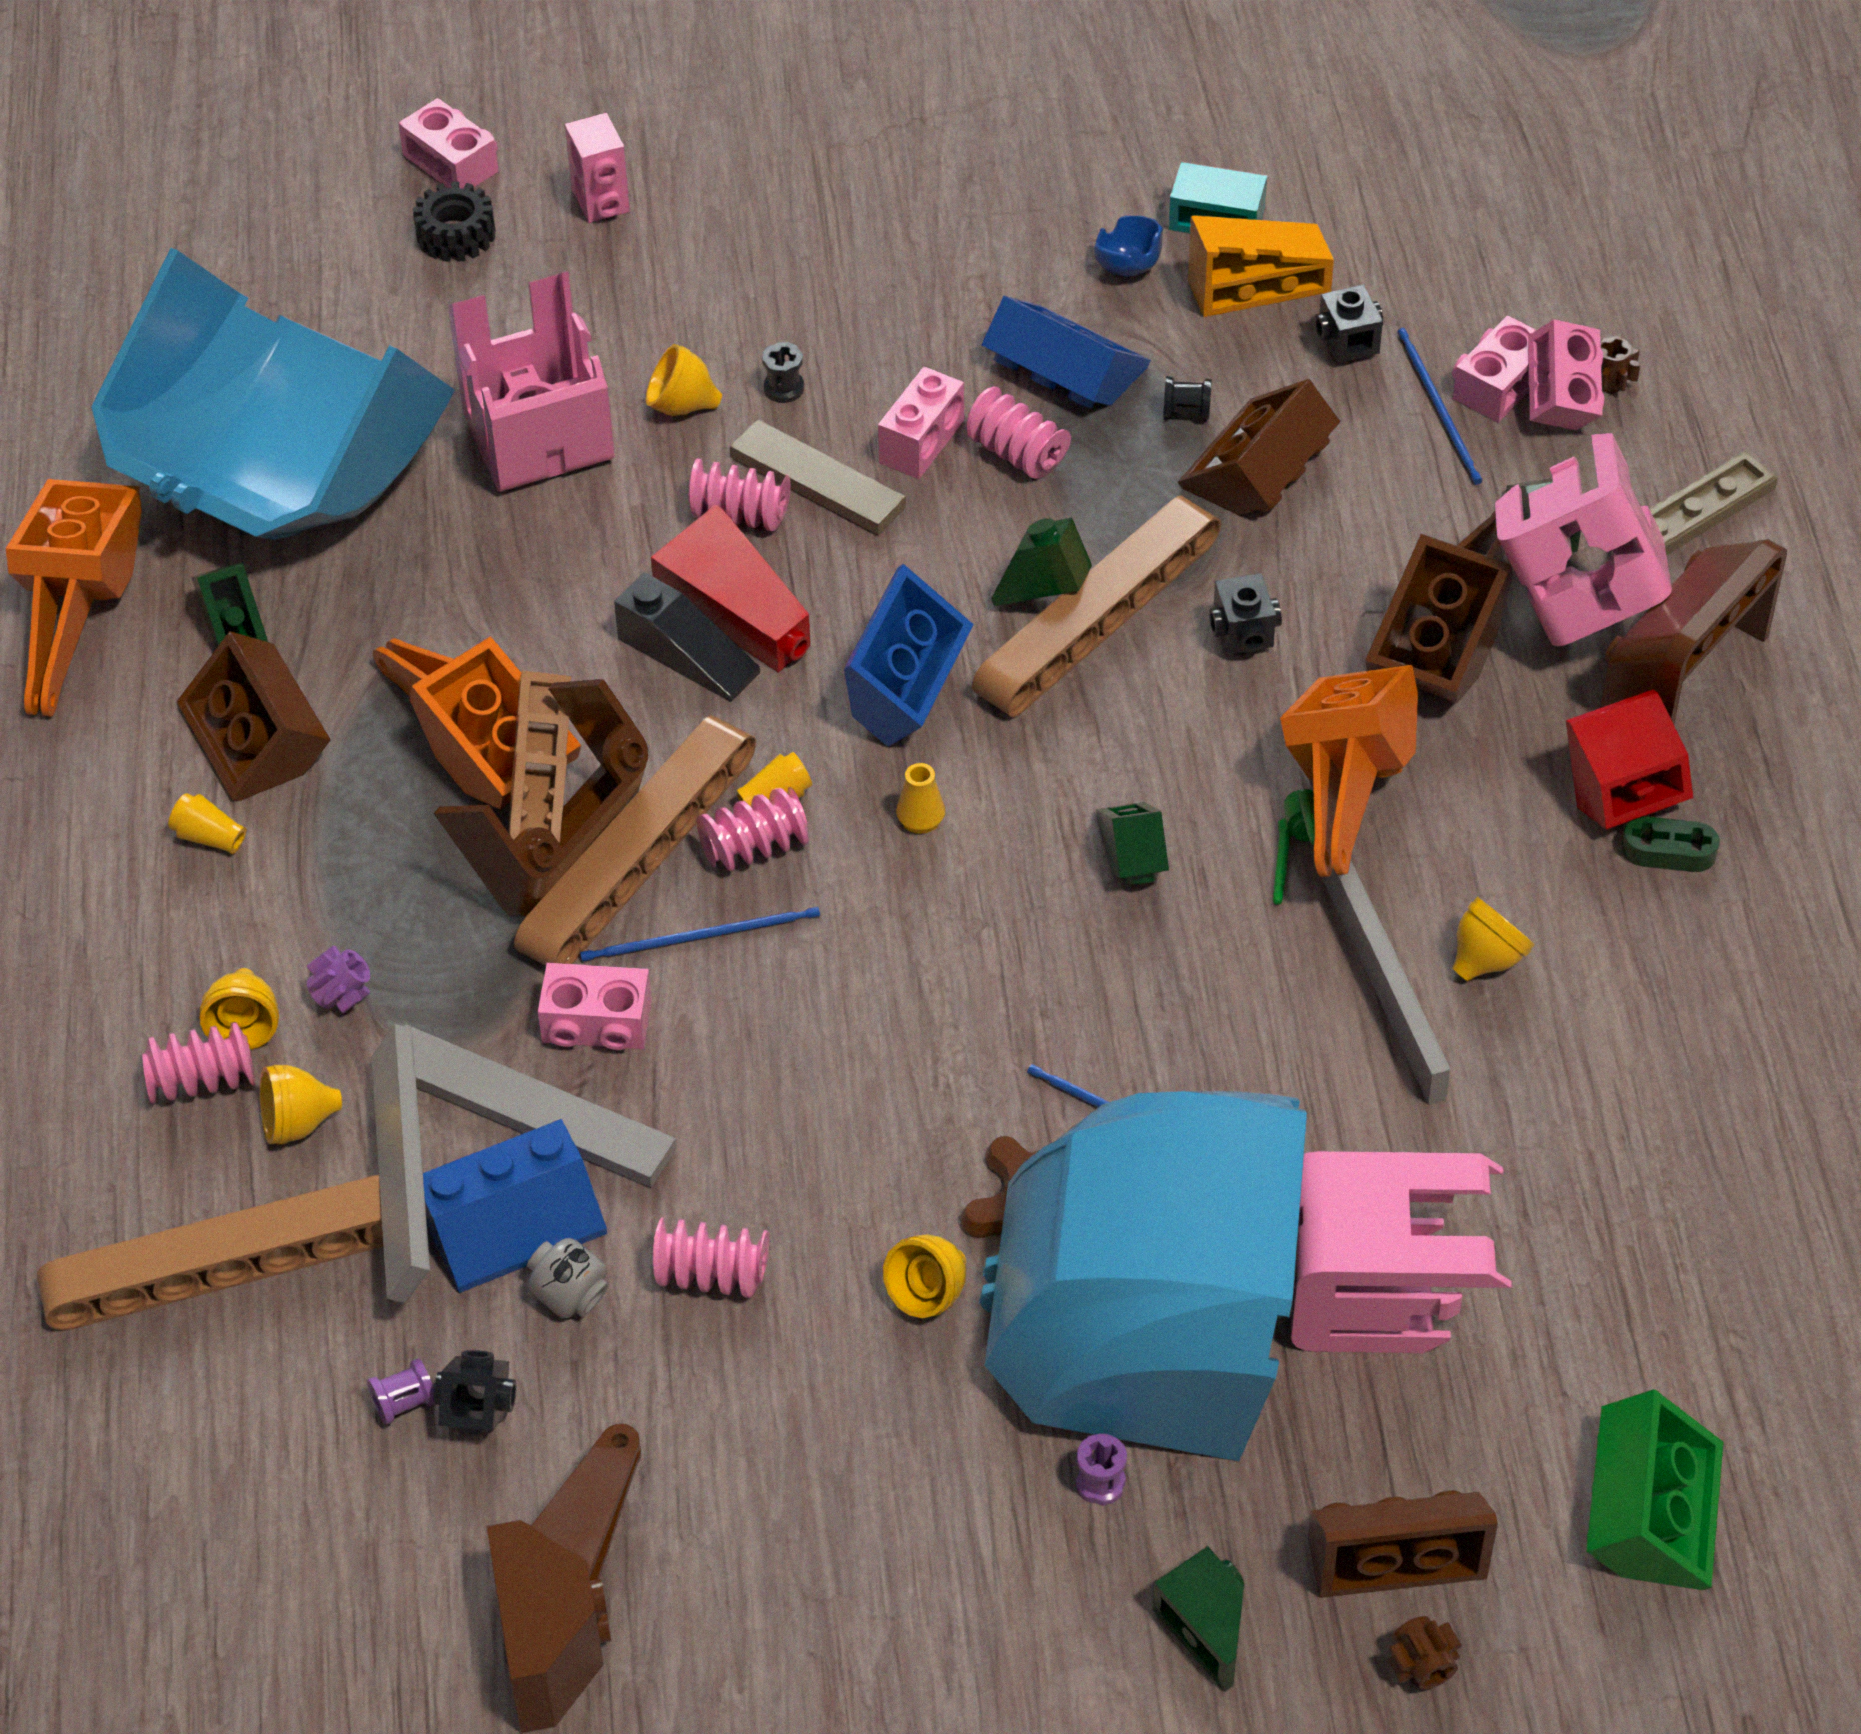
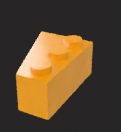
(1255, 263)

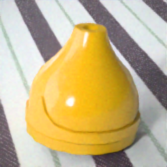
(681, 384)
(1487, 942)
(244, 1000)
(294, 1103)
(924, 1275)

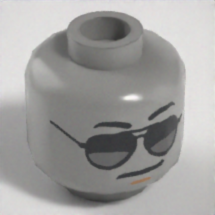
(567, 1278)

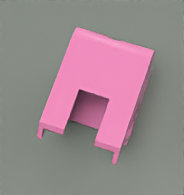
(533, 393)
(1610, 517)
(1370, 1266)

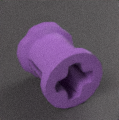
(401, 1391)
(1107, 1465)

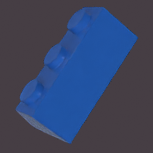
(1062, 352)
(903, 657)
(507, 1202)

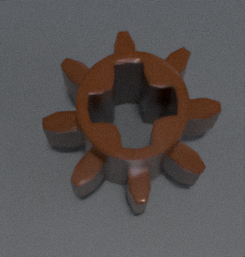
(1618, 364)
(1424, 1652)

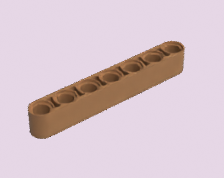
(1107, 599)
(635, 843)
(211, 1254)

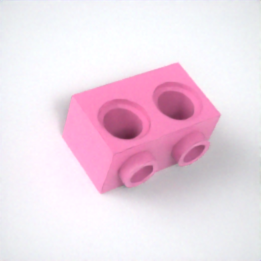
(448, 145)
(597, 167)
(1495, 371)
(1565, 375)
(921, 422)
(595, 1006)

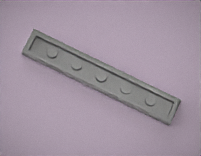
(1390, 984)
(530, 1104)
(400, 1164)

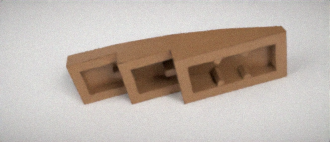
(538, 756)

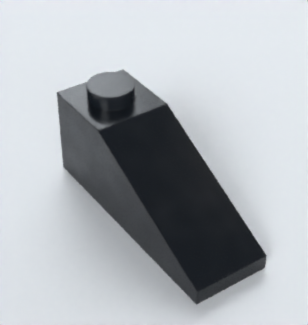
(681, 637)

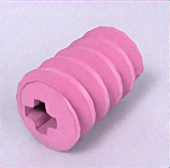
(1016, 433)
(739, 497)
(752, 827)
(197, 1062)
(709, 1258)

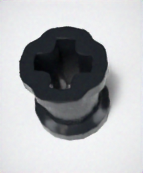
(783, 372)
(1187, 397)

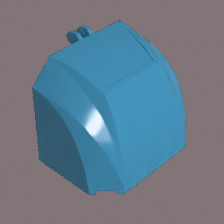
(255, 411)
(1151, 1269)

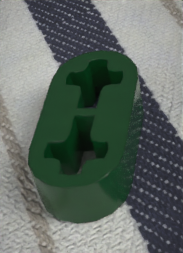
(1670, 844)

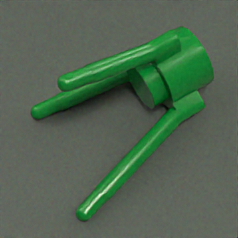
(1298, 823)

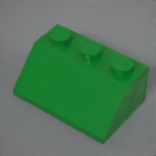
(1655, 1493)

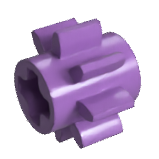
(338, 979)

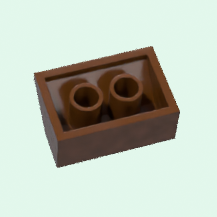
(1262, 449)
(252, 717)
(1401, 1543)

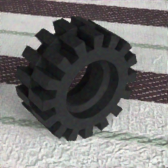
(457, 238)

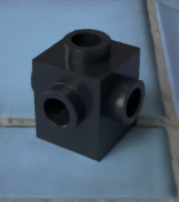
(1350, 323)
(1244, 614)
(464, 1406)

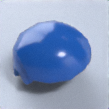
(1130, 247)

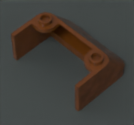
(1716, 592)
(531, 864)

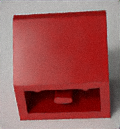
(1627, 760)

